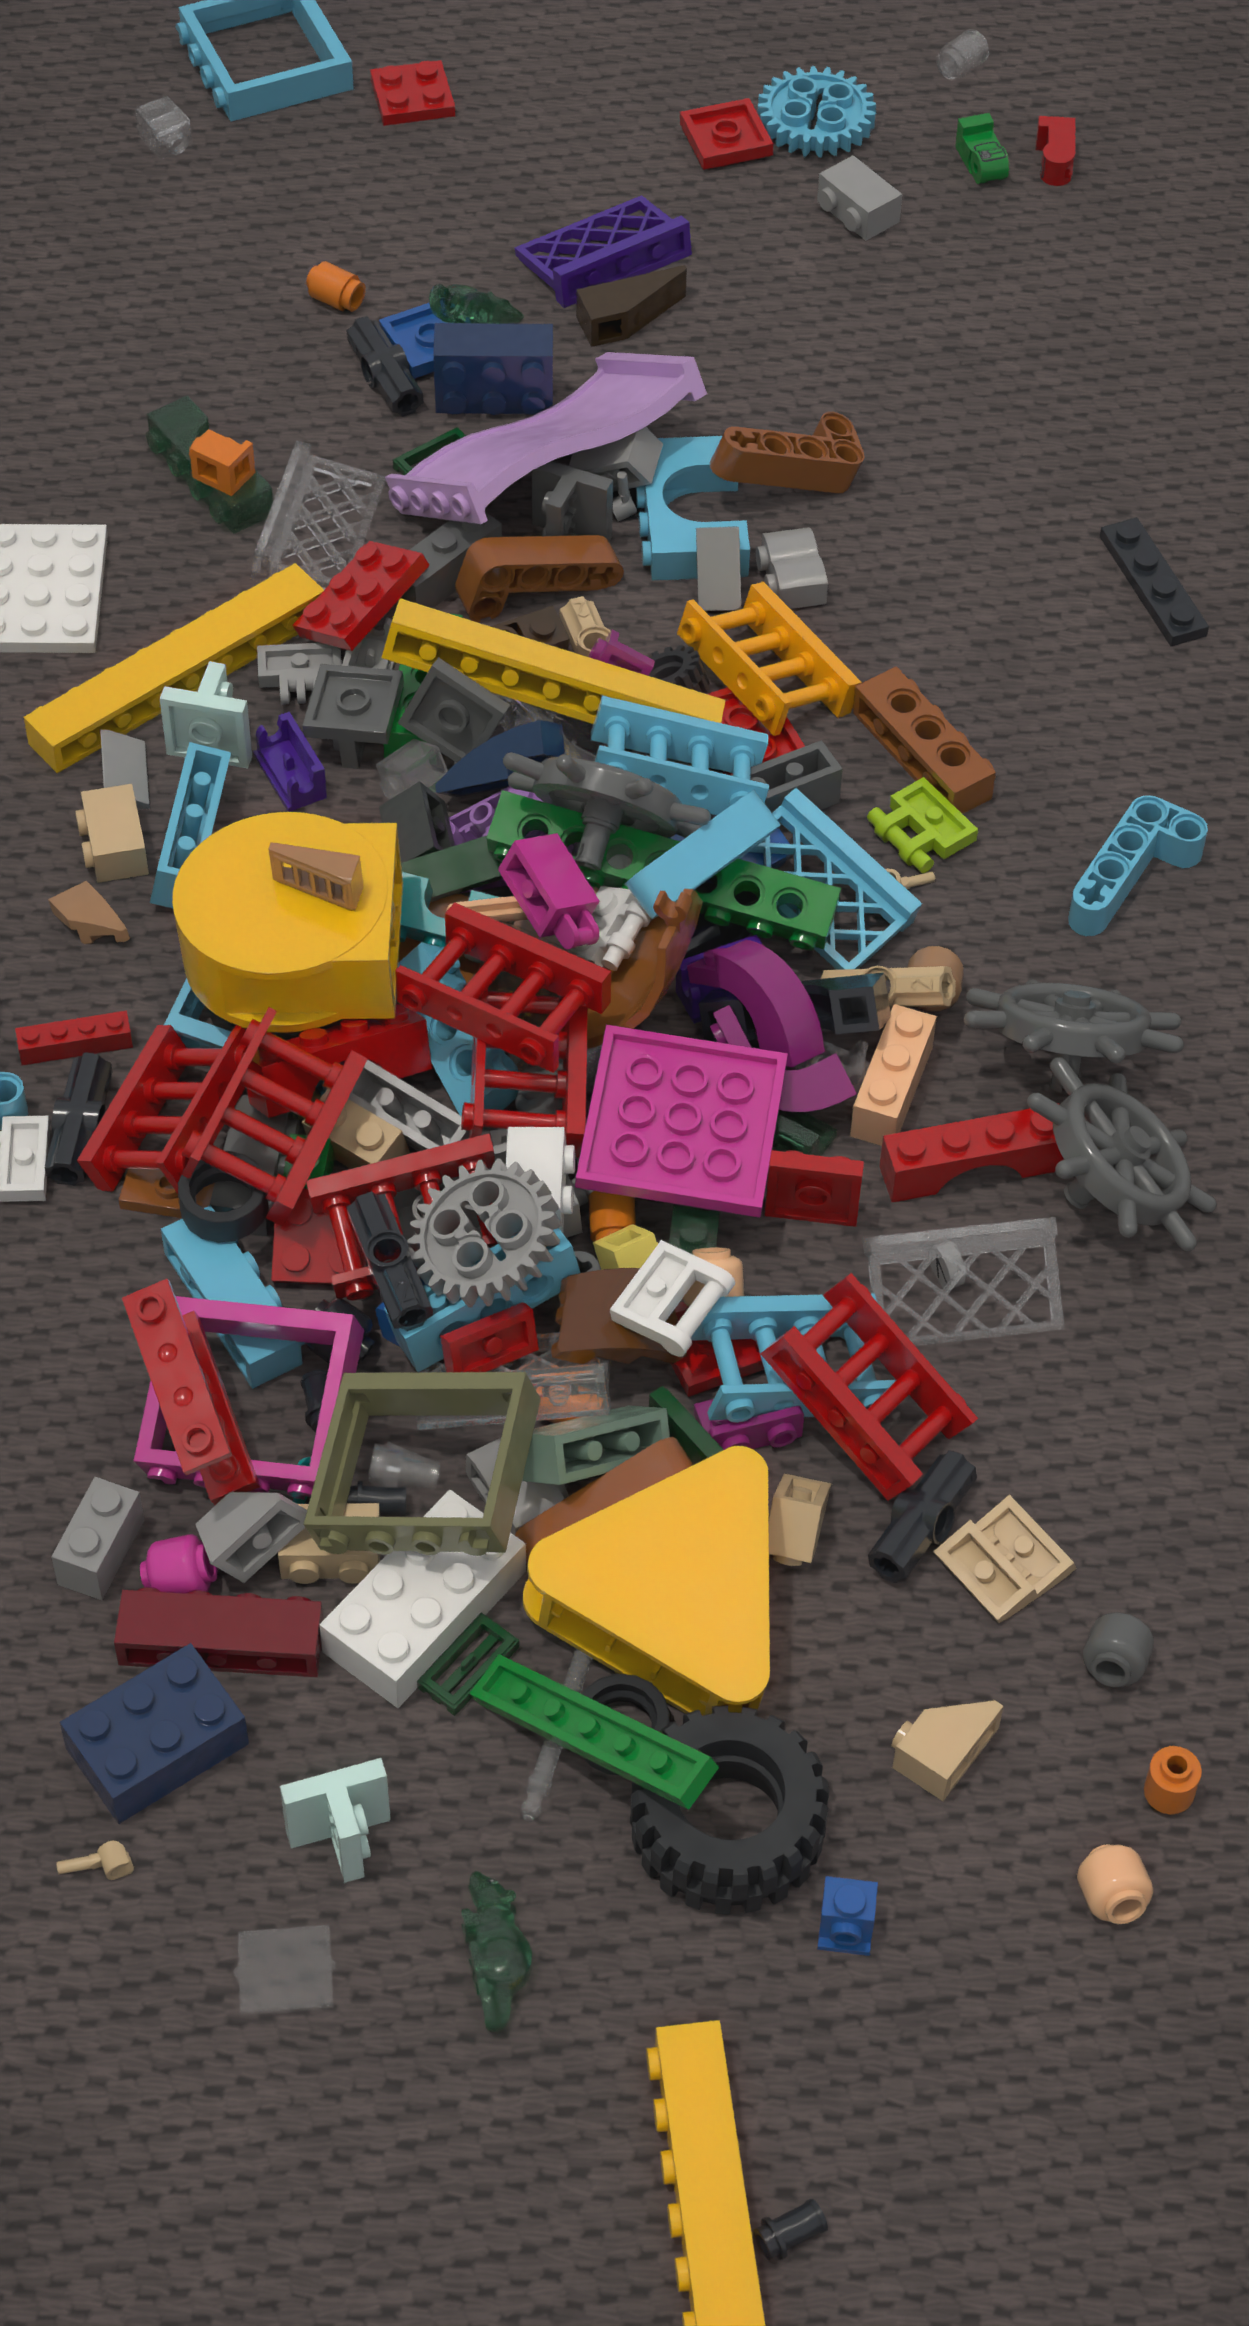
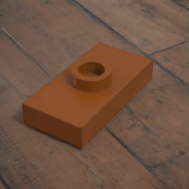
(152, 1193)

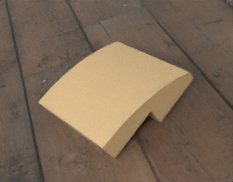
(1005, 1559)

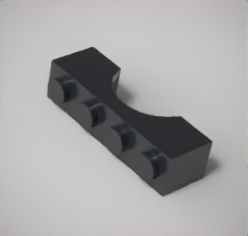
(841, 1005)

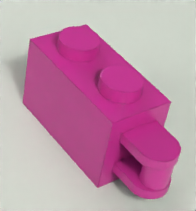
(551, 890)

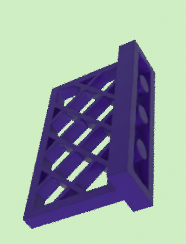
(624, 256)

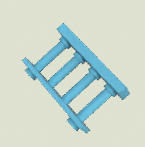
(684, 739)
(764, 1321)

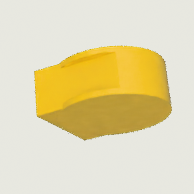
(276, 947)

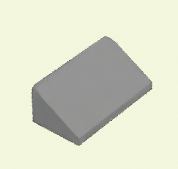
(718, 568)
(125, 764)

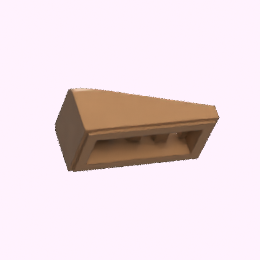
(319, 872)

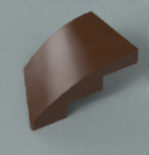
(588, 1325)

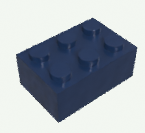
(493, 368)
(154, 1733)

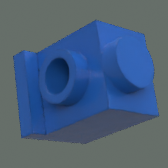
(847, 1915)

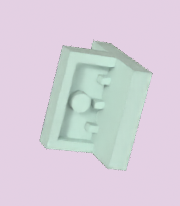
(207, 718)
(338, 1807)

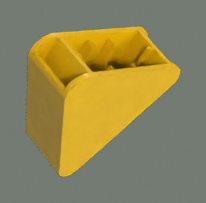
(669, 1584)

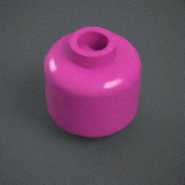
(178, 1565)

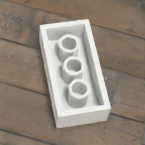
(416, 1608)

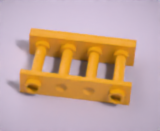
(790, 640)

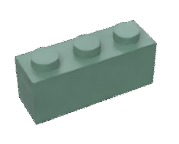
(592, 1444)

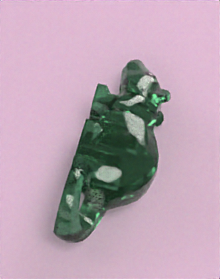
(467, 305)
(498, 1949)

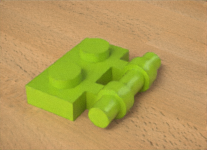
(931, 816)

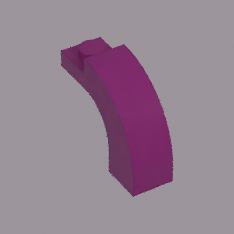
(771, 995)
(802, 1089)

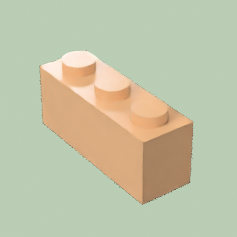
(893, 1074)

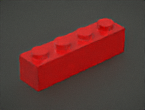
(73, 1037)

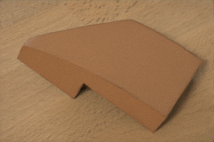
(88, 913)

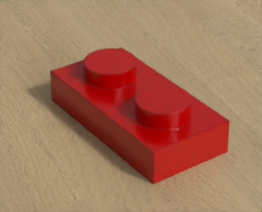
(491, 1341)

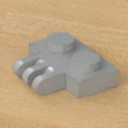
(294, 667)

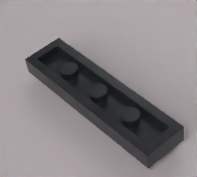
(1154, 582)

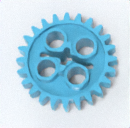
(842, 115)

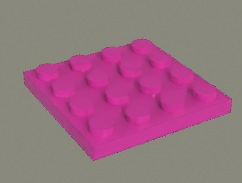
(682, 1121)

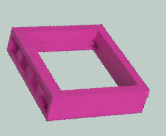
(269, 1322)

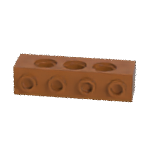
(923, 739)

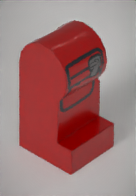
(1057, 141)

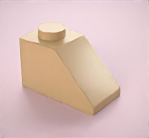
(797, 1519)
(944, 1744)

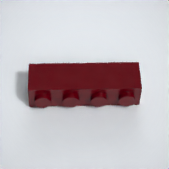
(227, 1631)

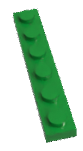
(595, 1731)

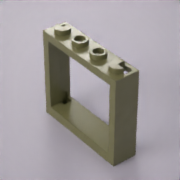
(422, 1395)

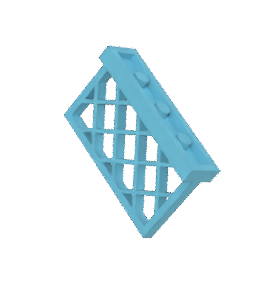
(852, 868)

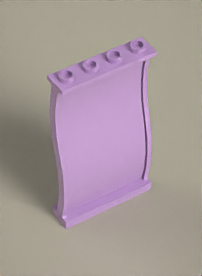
(610, 405)

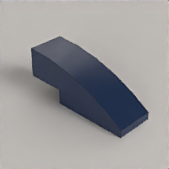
(484, 767)

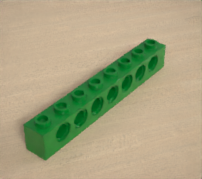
(817, 901)

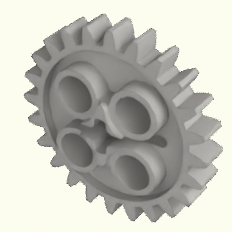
(447, 1259)

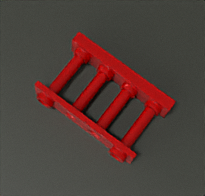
(518, 954)
(566, 1084)
(142, 1096)
(299, 1152)
(415, 1170)
(190, 1391)
(841, 1412)

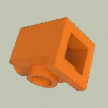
(221, 462)

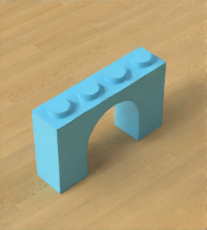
(672, 539)

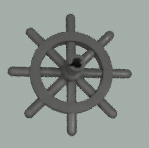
(605, 799)
(1073, 1022)
(1120, 1155)

